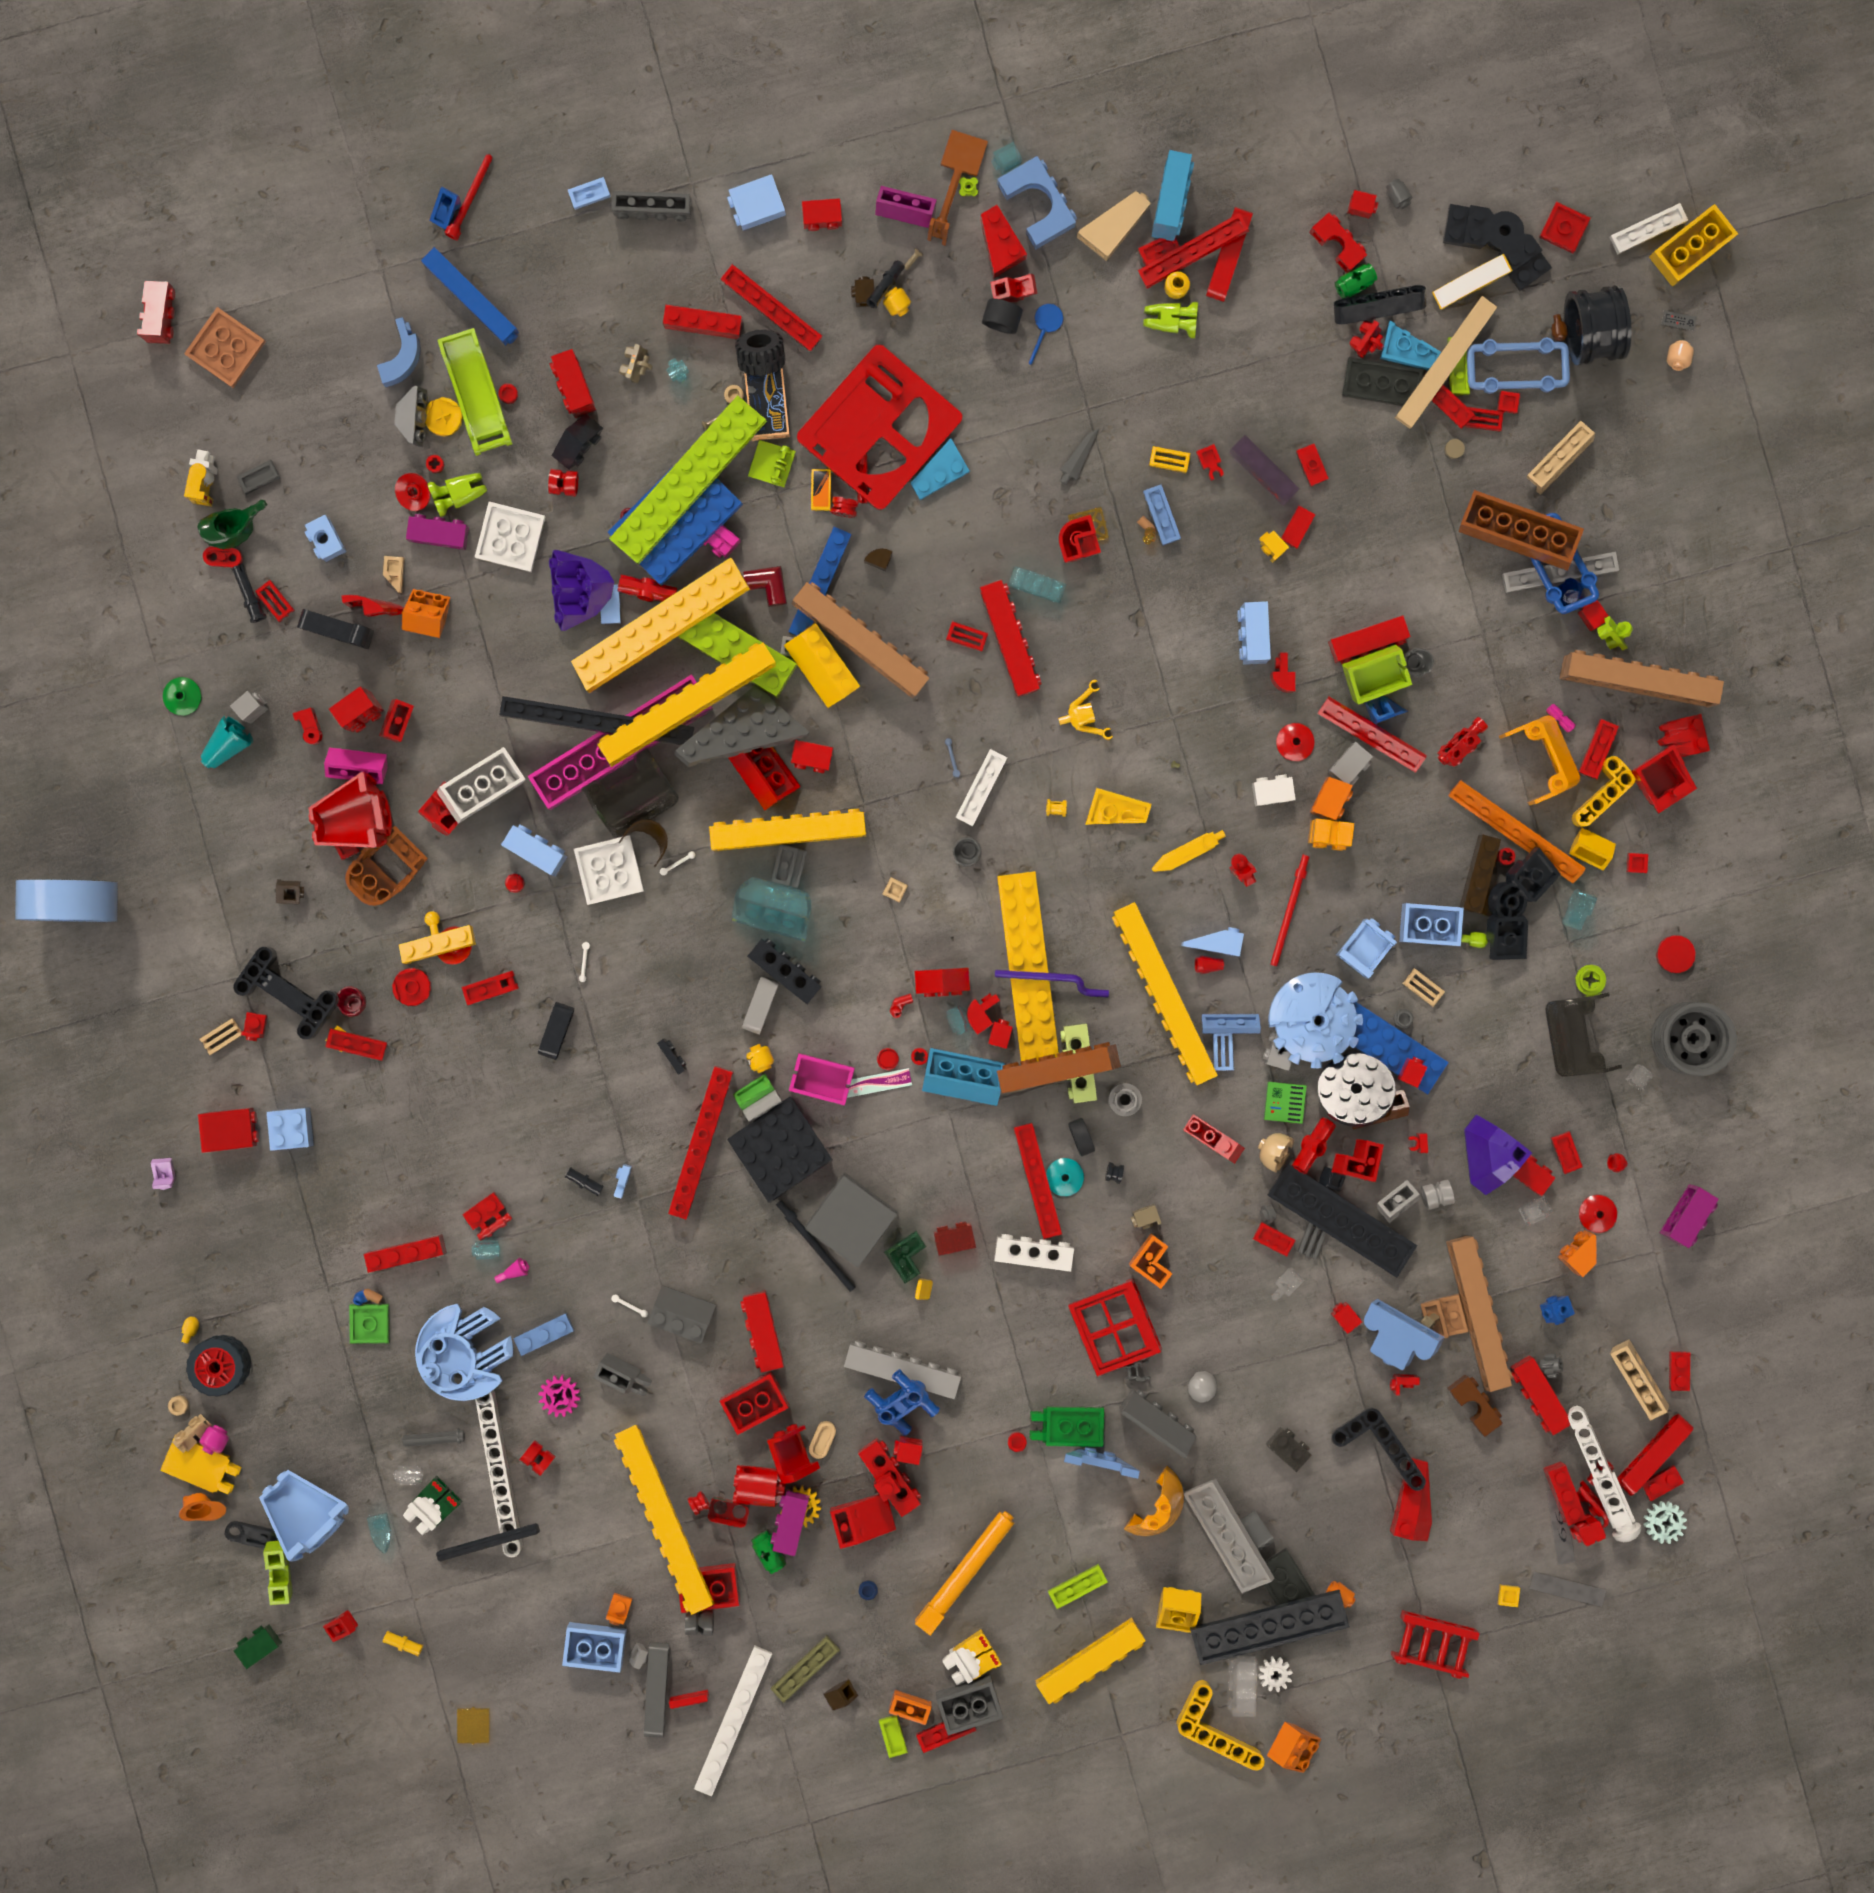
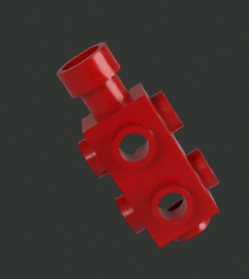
(1460, 748)

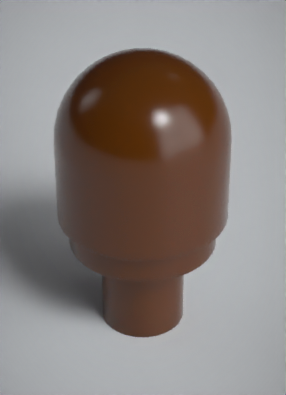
(1559, 329)

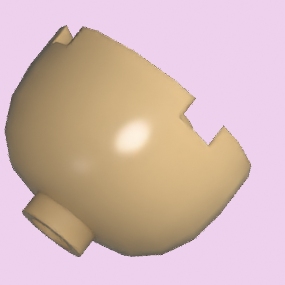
(1275, 1151)

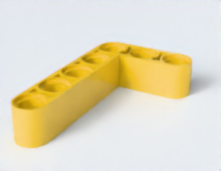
(1214, 1734)

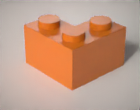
(1147, 1262)

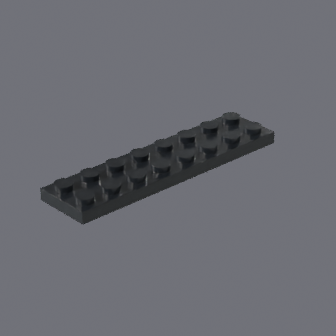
(1342, 1220)
(1269, 1627)

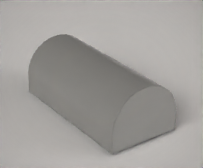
(762, 1106)

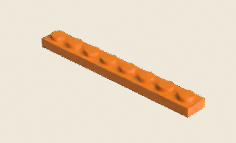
(1514, 829)

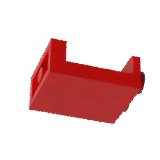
(790, 1454)

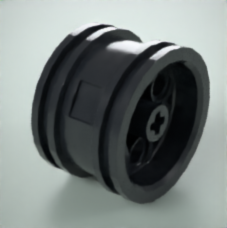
(1597, 325)

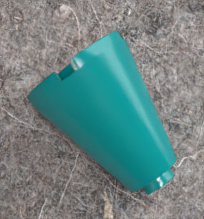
(225, 742)

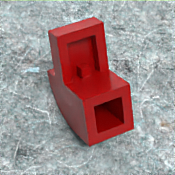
(1014, 289)
(976, 1013)

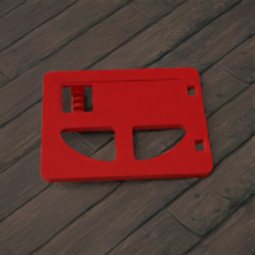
(858, 417)

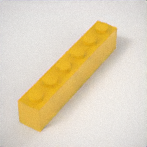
(1090, 1661)

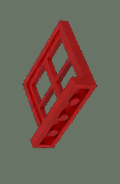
(1140, 1317)

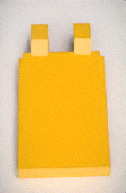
(200, 1468)

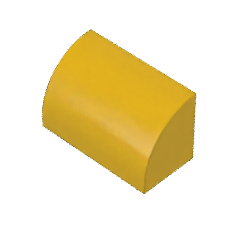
(1592, 849)

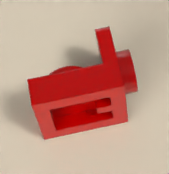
(254, 1026)
(1405, 1380)

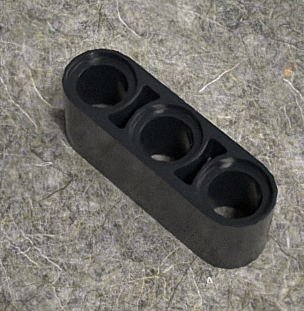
(556, 1030)

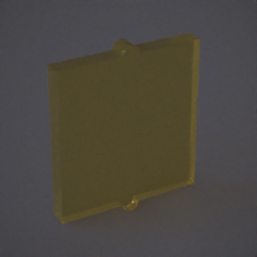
(473, 1725)

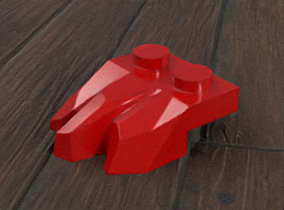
(1686, 734)

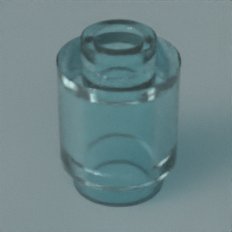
(957, 1020)
(486, 1249)

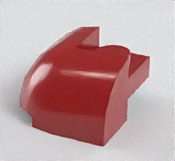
(1078, 539)
(438, 814)

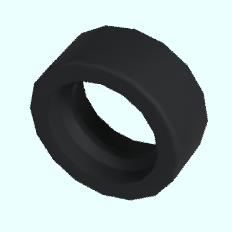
(1081, 1137)

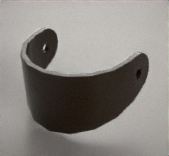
(653, 829)

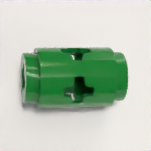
(1356, 281)
(771, 1560)

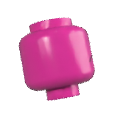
(214, 1439)

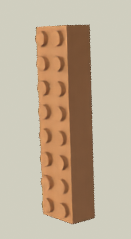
(860, 640)
(1641, 680)

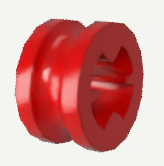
(430, 459)
(1506, 850)
(920, 1050)

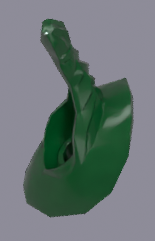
(229, 527)

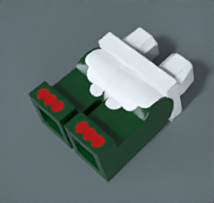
(427, 1510)

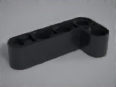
(335, 629)

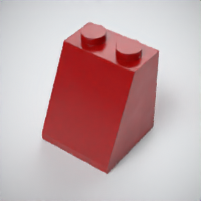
(228, 1129)

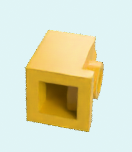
(1273, 545)

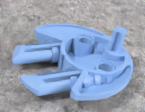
(458, 1354)

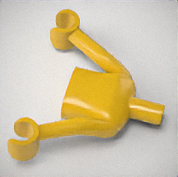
(1083, 714)

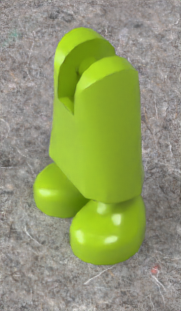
(1169, 317)
(459, 491)

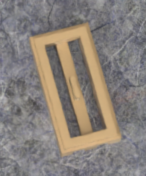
(1410, 977)
(207, 1045)

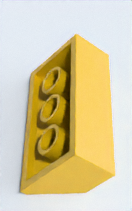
(821, 665)

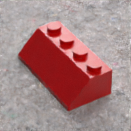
(765, 775)

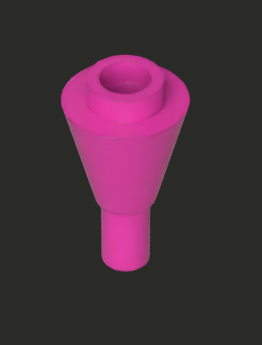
(516, 1269)

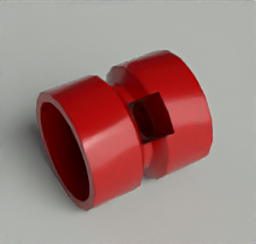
(570, 482)
(532, 1453)

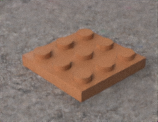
(225, 347)

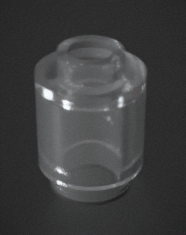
(408, 1475)

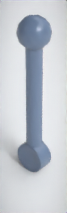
(956, 773)

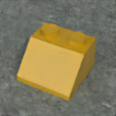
(1178, 1609)

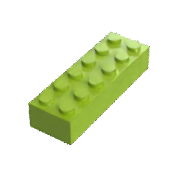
(724, 641)

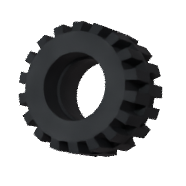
(760, 352)

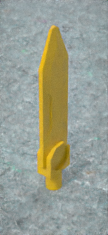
(1188, 851)

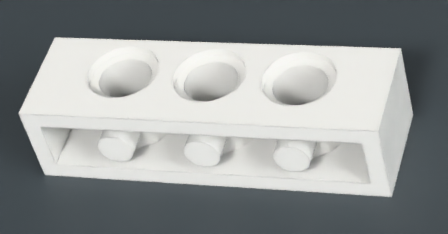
(1062, 1262)

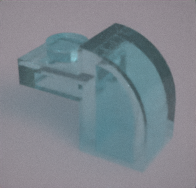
(1579, 907)

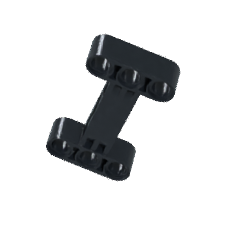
(286, 992)

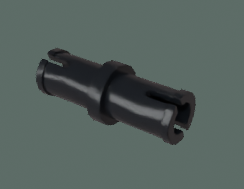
(584, 1181)

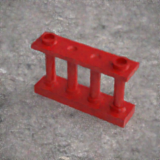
(1430, 1625)

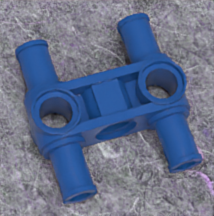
(901, 1402)

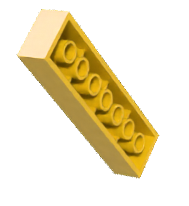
(787, 831)

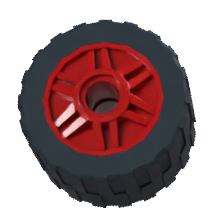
(233, 1363)

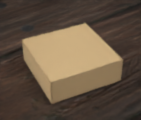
(895, 889)

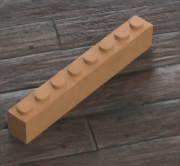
(1479, 1313)

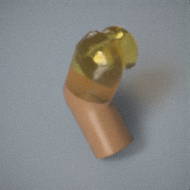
(1150, 530)

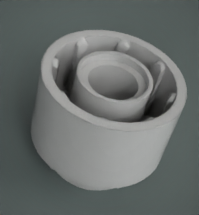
(1114, 1099)

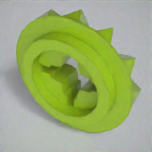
(1597, 974)

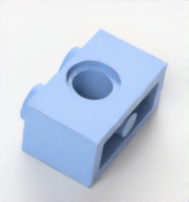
(333, 546)

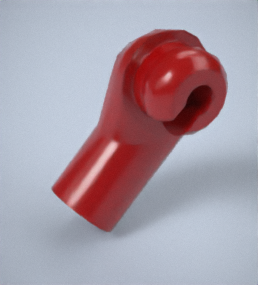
(898, 1004)

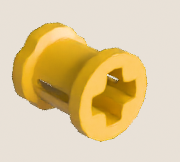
(1056, 807)

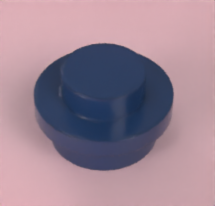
(868, 1590)

